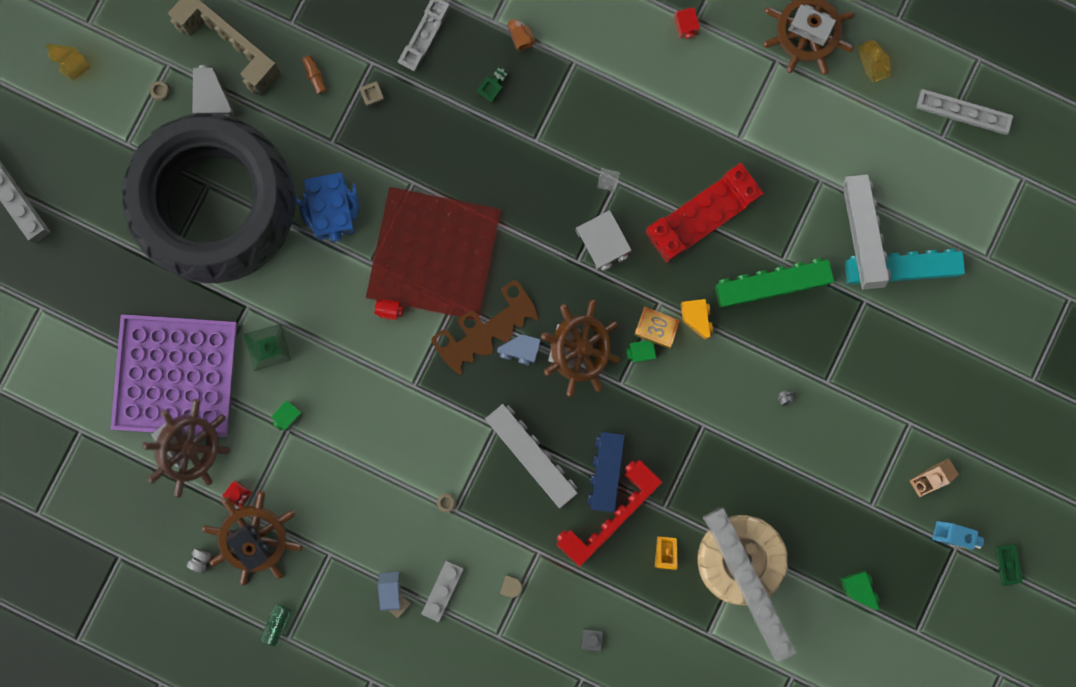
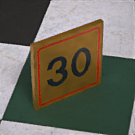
(657, 327)

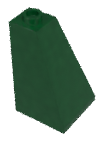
(267, 347)

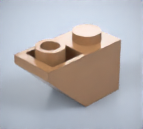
(934, 477)

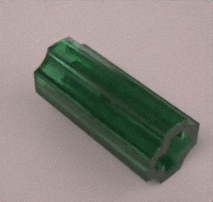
(275, 625)

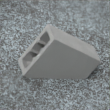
(208, 93)

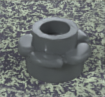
(786, 398)

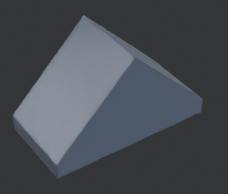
(389, 591)

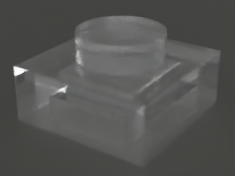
(608, 180)

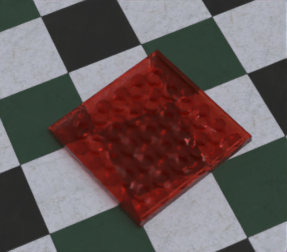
(433, 253)

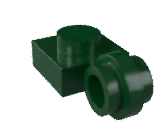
(490, 88)

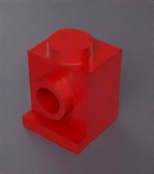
(237, 493)

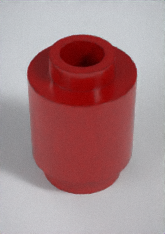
(388, 309)

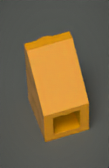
(695, 316)

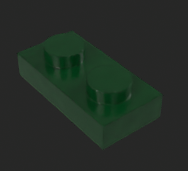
(1008, 564)

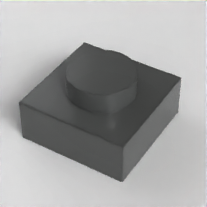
(591, 640)

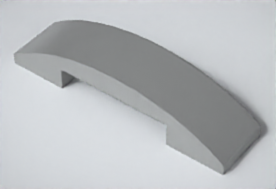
(425, 34)

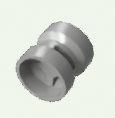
(199, 565)

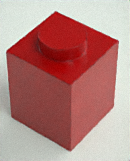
(687, 23)

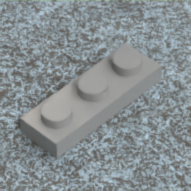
(442, 591)

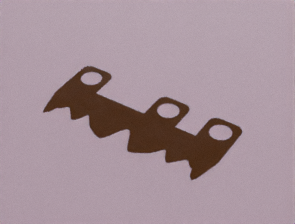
(479, 337)

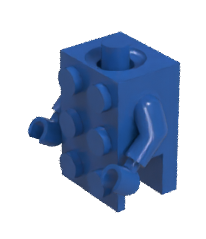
(330, 207)

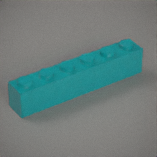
(915, 266)

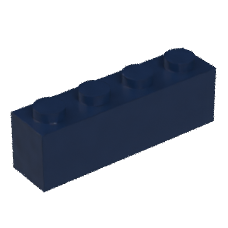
(607, 472)

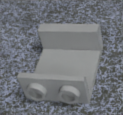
(604, 240)

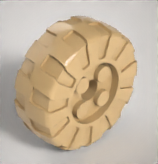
(763, 549)

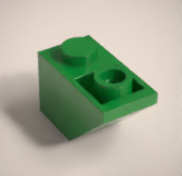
(858, 588)

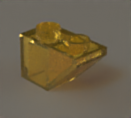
(70, 60)
(874, 60)

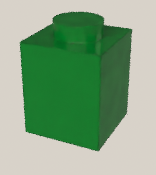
(641, 351)
(286, 416)

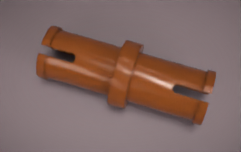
(314, 74)

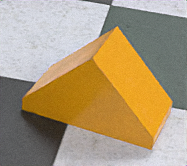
(666, 553)

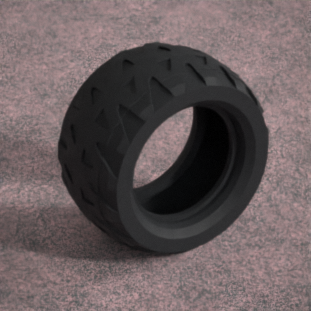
(166, 155)

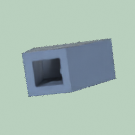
(522, 348)

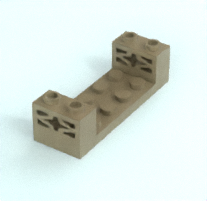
(260, 72)

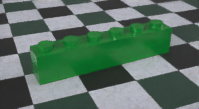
(774, 284)

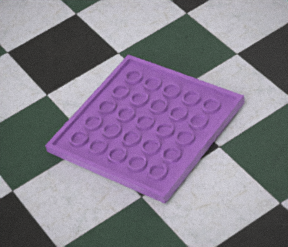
(169, 365)

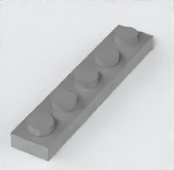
(964, 111)

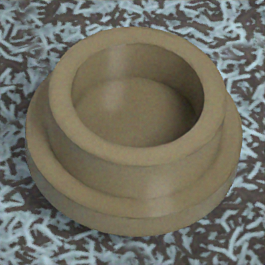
(446, 503)

